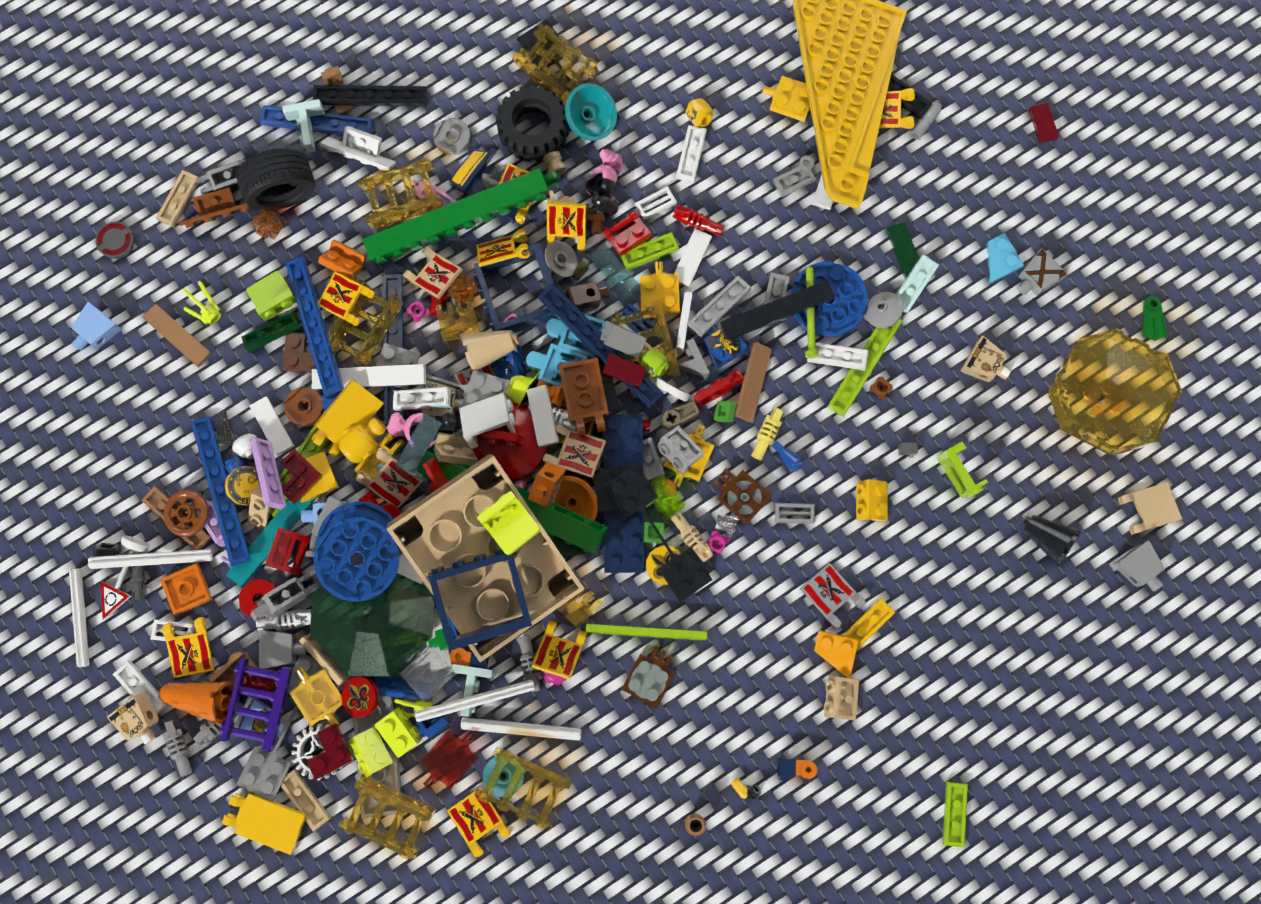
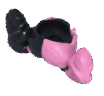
(603, 182)
(401, 427)

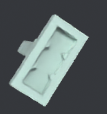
(302, 113)
(472, 684)

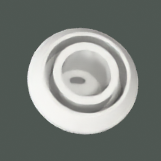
(243, 446)

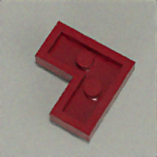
(303, 478)
(335, 755)

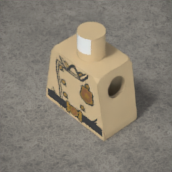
(986, 361)
(135, 718)

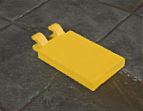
(350, 408)
(266, 822)

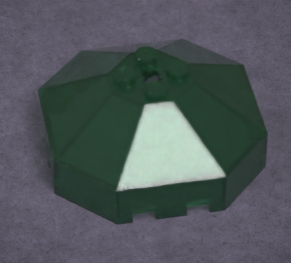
(375, 644)

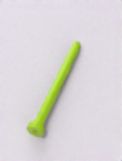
(812, 352)

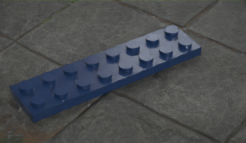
(624, 536)

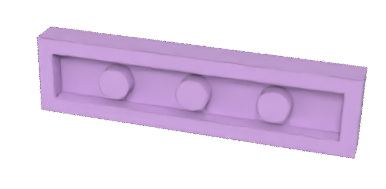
(268, 473)

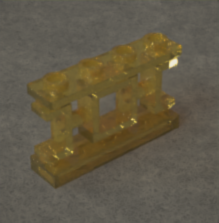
(547, 75)

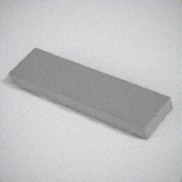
(719, 306)

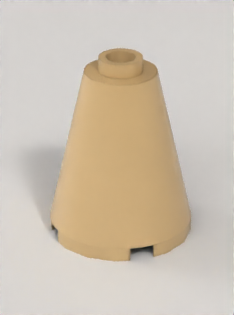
(488, 346)

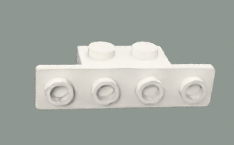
(359, 146)

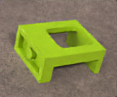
(953, 467)

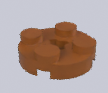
(293, 407)

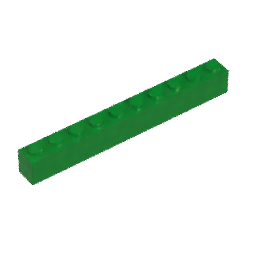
(456, 216)
(554, 518)

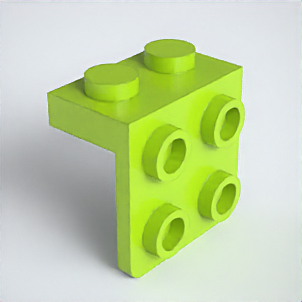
(271, 295)

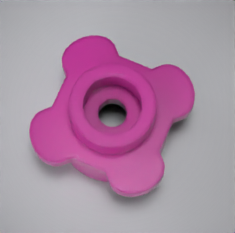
(417, 305)
(718, 547)

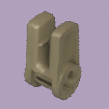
(682, 415)

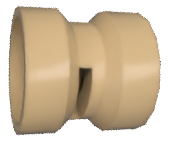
(554, 162)

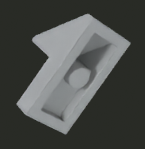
(696, 365)

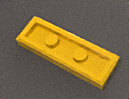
(870, 622)

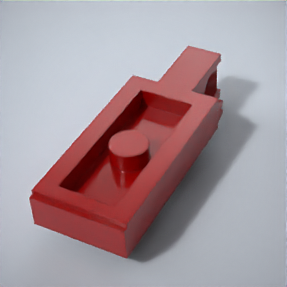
(717, 389)

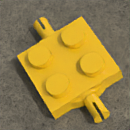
(789, 98)
(660, 287)
(696, 470)
(316, 697)

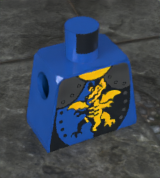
(720, 350)

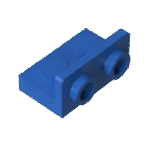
(510, 365)

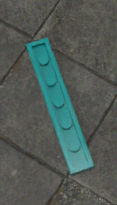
(261, 546)

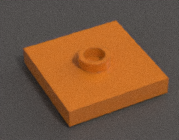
(186, 589)

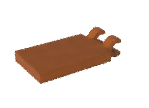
(584, 393)

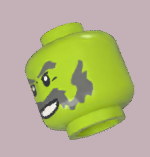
(654, 362)

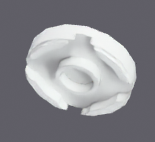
(675, 391)

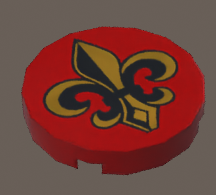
(360, 696)

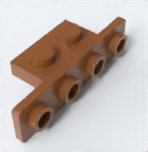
(214, 204)

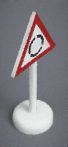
(111, 596)

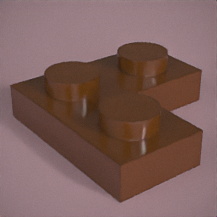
(295, 357)

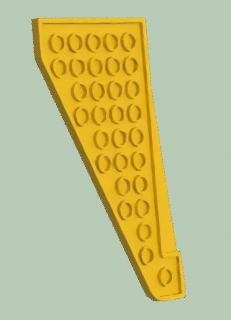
(847, 73)

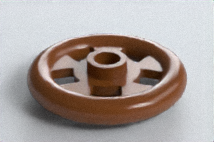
(198, 522)

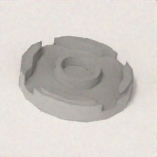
(452, 136)

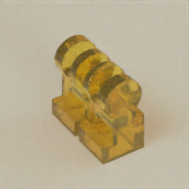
(452, 326)
(579, 613)

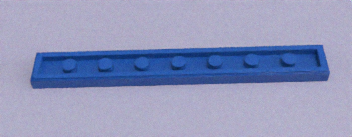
(314, 326)
(216, 478)

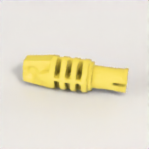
(767, 433)

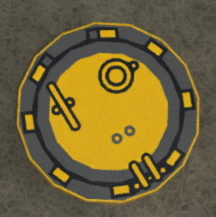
(241, 484)

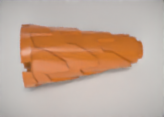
(202, 699)

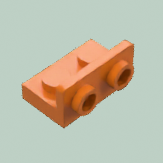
(343, 259)

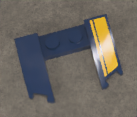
(466, 176)

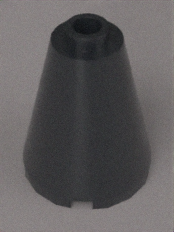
(1050, 537)

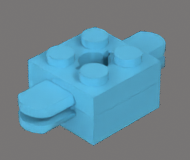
(568, 340)
(549, 364)

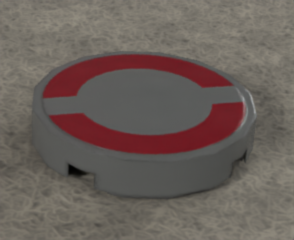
(115, 240)

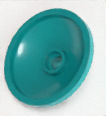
(599, 109)

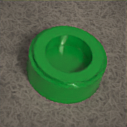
(552, 178)

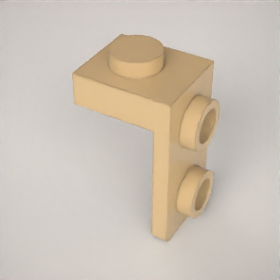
(258, 512)

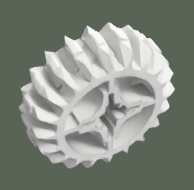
(302, 757)

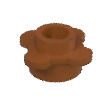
(880, 381)

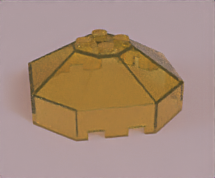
(1132, 377)

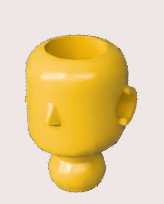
(360, 442)

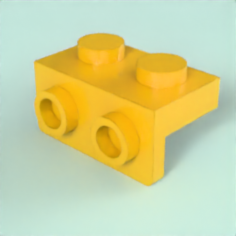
(871, 500)

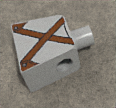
(1040, 274)

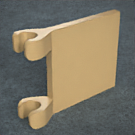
(1154, 505)

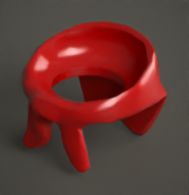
(260, 683)

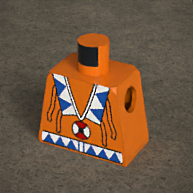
(545, 487)

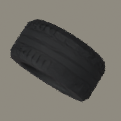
(275, 179)

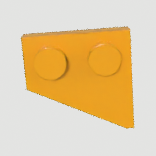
(837, 650)

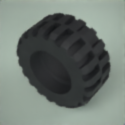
(524, 102)

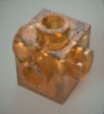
(267, 224)
(463, 288)

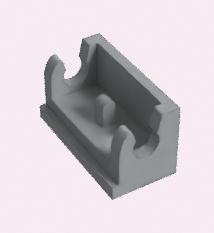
(622, 339)

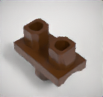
(594, 220)

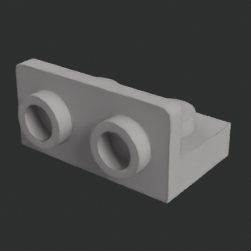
(679, 449)

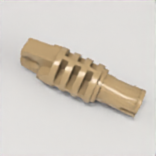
(692, 537)

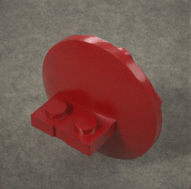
(516, 451)

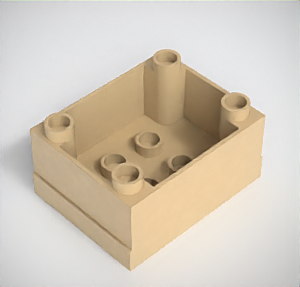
(447, 530)

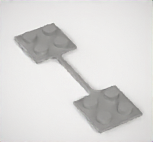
(479, 387)
(265, 769)

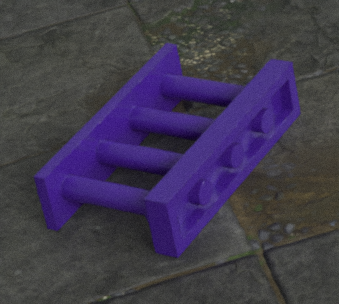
(273, 717)

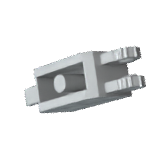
(220, 177)
(283, 598)

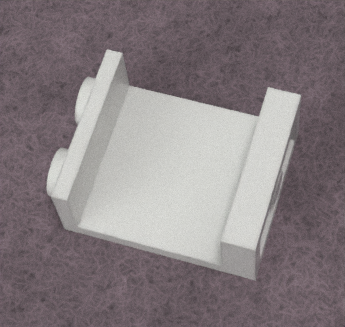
(486, 416)

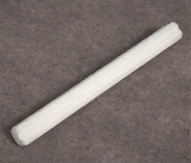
(150, 559)
(474, 700)
(520, 728)

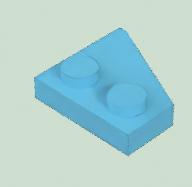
(1002, 258)

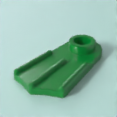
(1153, 319)

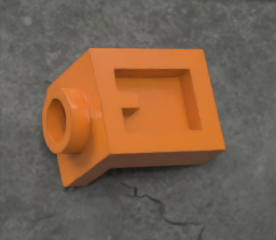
(555, 392)

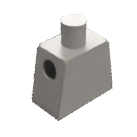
(1141, 566)
(278, 649)

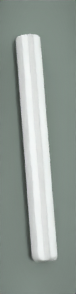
(79, 617)

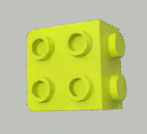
(509, 523)

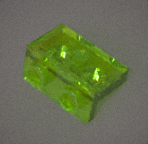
(668, 500)

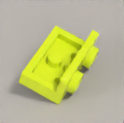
(398, 731)
(369, 752)

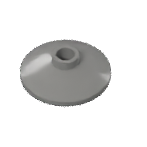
(561, 258)
(889, 314)

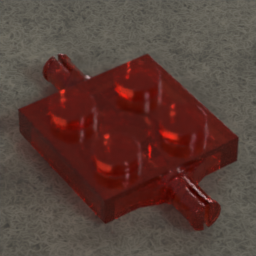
(449, 759)

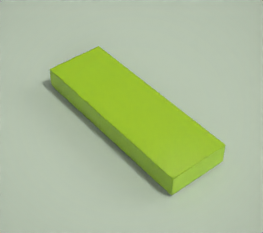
(650, 251)
(955, 814)

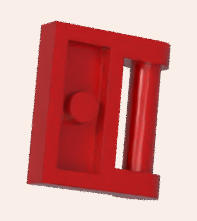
(628, 238)
(282, 548)

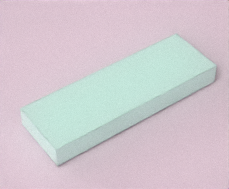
(916, 281)

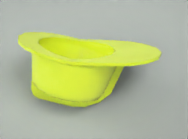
(518, 387)

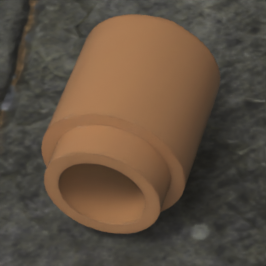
(698, 830)

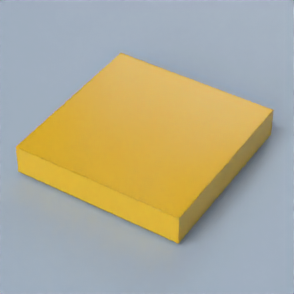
(326, 483)

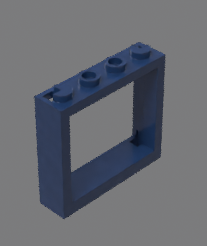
(523, 322)
(487, 632)

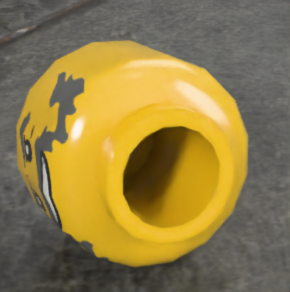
(699, 112)

